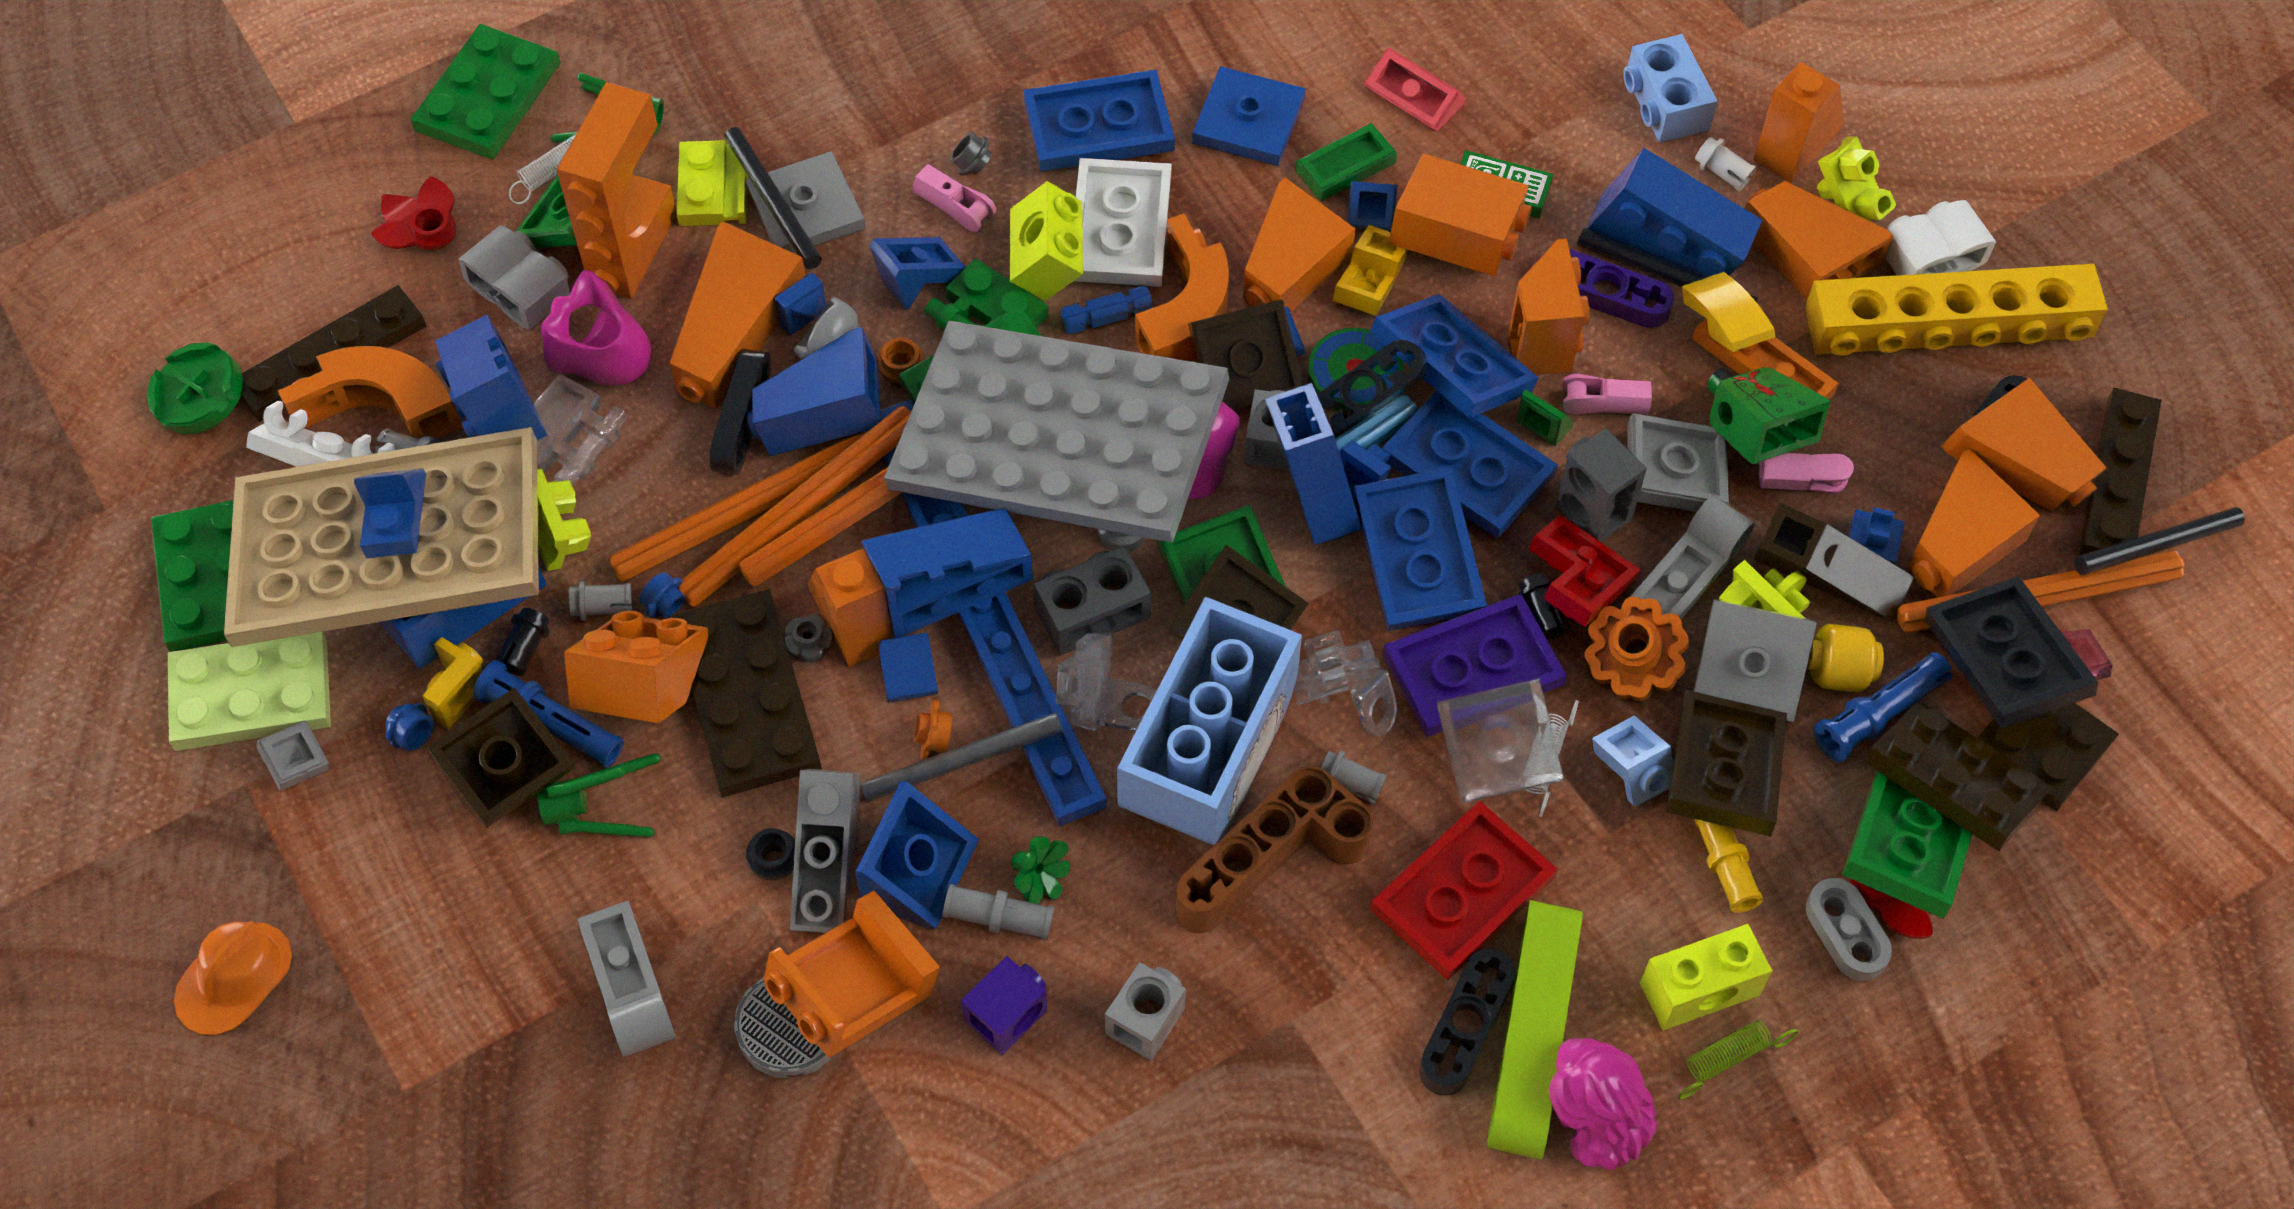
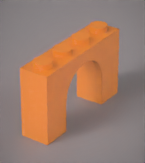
(613, 213)

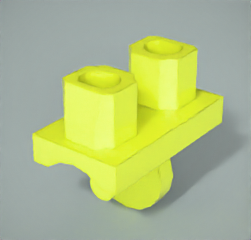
(1852, 183)
(556, 536)
(1768, 593)

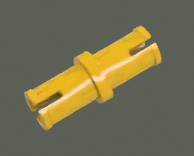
(1729, 861)

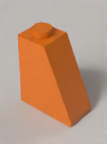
(1799, 122)
(1814, 237)
(1295, 248)
(2030, 448)
(1970, 528)
(852, 605)

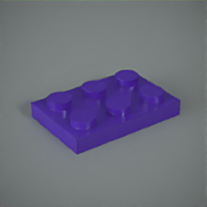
(1472, 655)

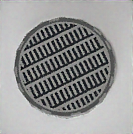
(772, 1037)

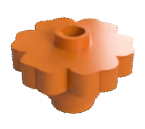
(1637, 673)

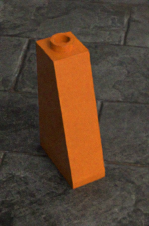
(730, 311)

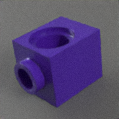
(1005, 1004)

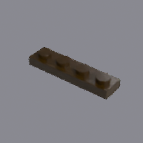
(376, 323)
(2126, 452)

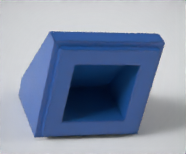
(1372, 205)
(907, 667)

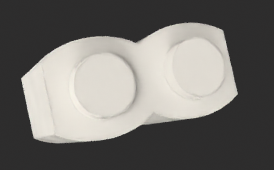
(1939, 242)

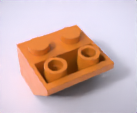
(1549, 313)
(635, 666)

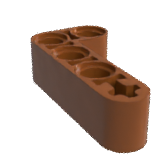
(1267, 854)

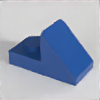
(911, 263)
(391, 511)

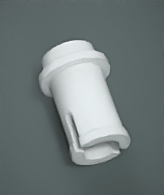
(1725, 163)

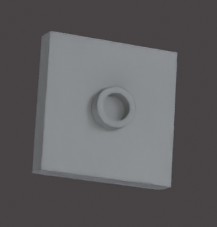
(817, 198)
(1682, 461)
(1755, 657)

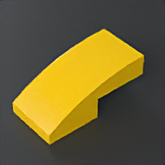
(1371, 272)
(1730, 311)

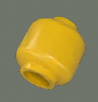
(1845, 658)

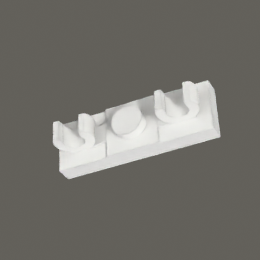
(300, 446)

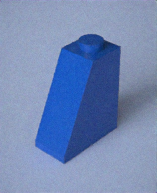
(819, 397)
(1313, 463)

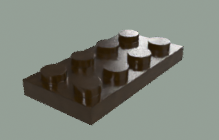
(749, 696)

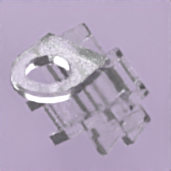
(1345, 669)
(1090, 691)

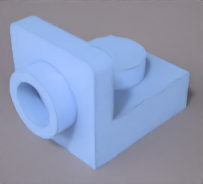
(1637, 757)

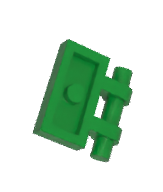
(984, 295)

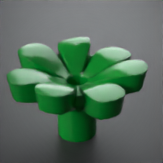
(1040, 869)

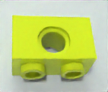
(1046, 241)
(1705, 977)

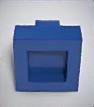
(1364, 465)
(1877, 532)

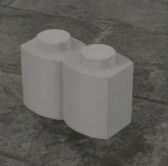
(514, 276)

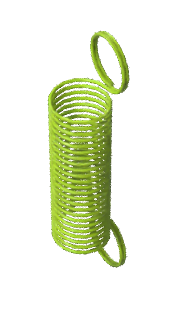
(1699, 1084)

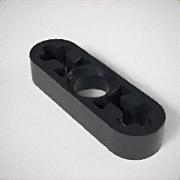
(1387, 360)
(732, 430)
(1465, 1060)

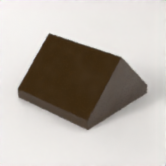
(499, 758)

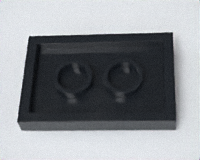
(2011, 652)

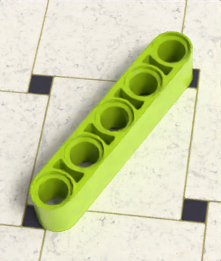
(1534, 1029)

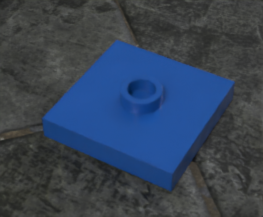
(1249, 116)

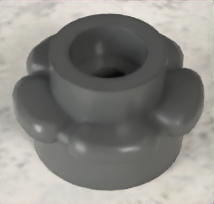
(971, 154)
(808, 649)

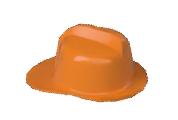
(231, 976)

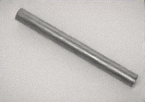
(962, 756)

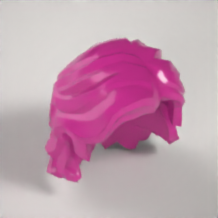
(1604, 1099)

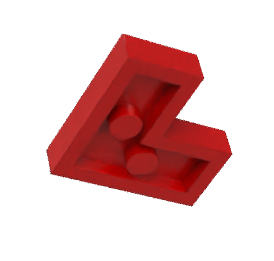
(1590, 570)

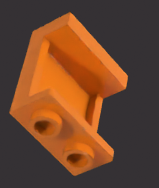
(852, 977)

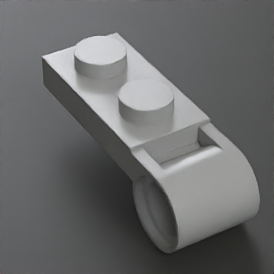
(1697, 558)
(626, 979)

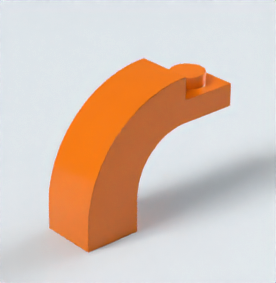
(1205, 270)
(375, 379)

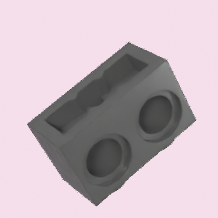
(1600, 485)
(1097, 608)

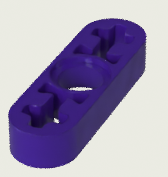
(1616, 305)

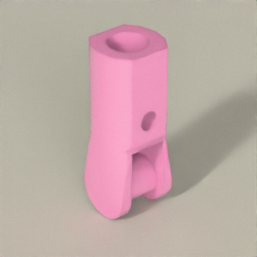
(951, 196)
(1600, 395)
(1804, 471)

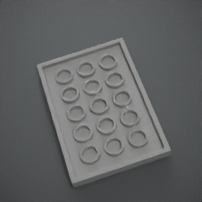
(1059, 430)

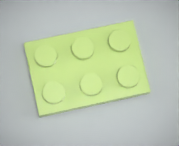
(247, 690)

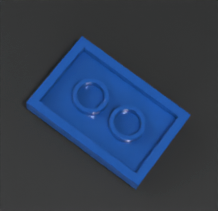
(1099, 120)
(1460, 356)
(1490, 466)
(1419, 548)

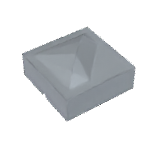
(292, 755)

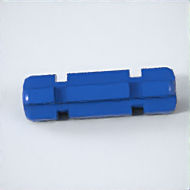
(1105, 309)

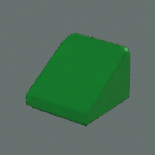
(1543, 418)

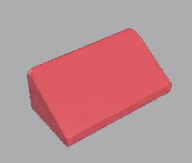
(1414, 90)

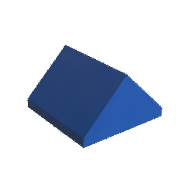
(915, 857)

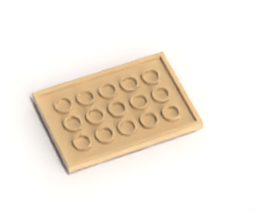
(300, 531)

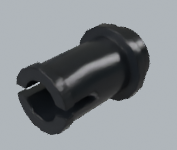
(1547, 616)
(523, 640)

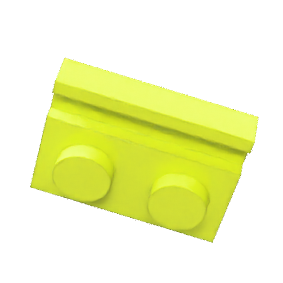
(710, 184)

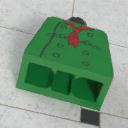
(1765, 412)

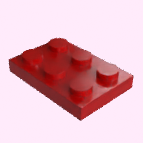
(1463, 889)

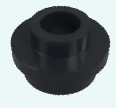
(768, 841)

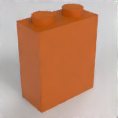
(1460, 215)

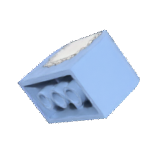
(1210, 722)

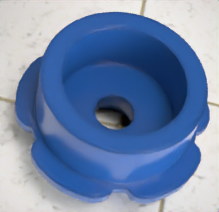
(662, 596)
(409, 726)

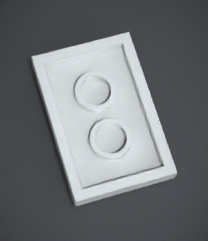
(1123, 220)

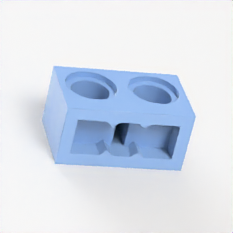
(1670, 88)

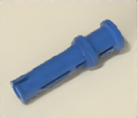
(1868, 716)
(559, 720)

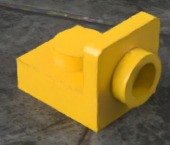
(452, 689)

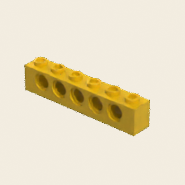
(1955, 309)

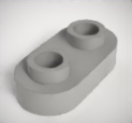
(1850, 931)

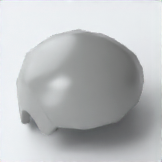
(832, 323)

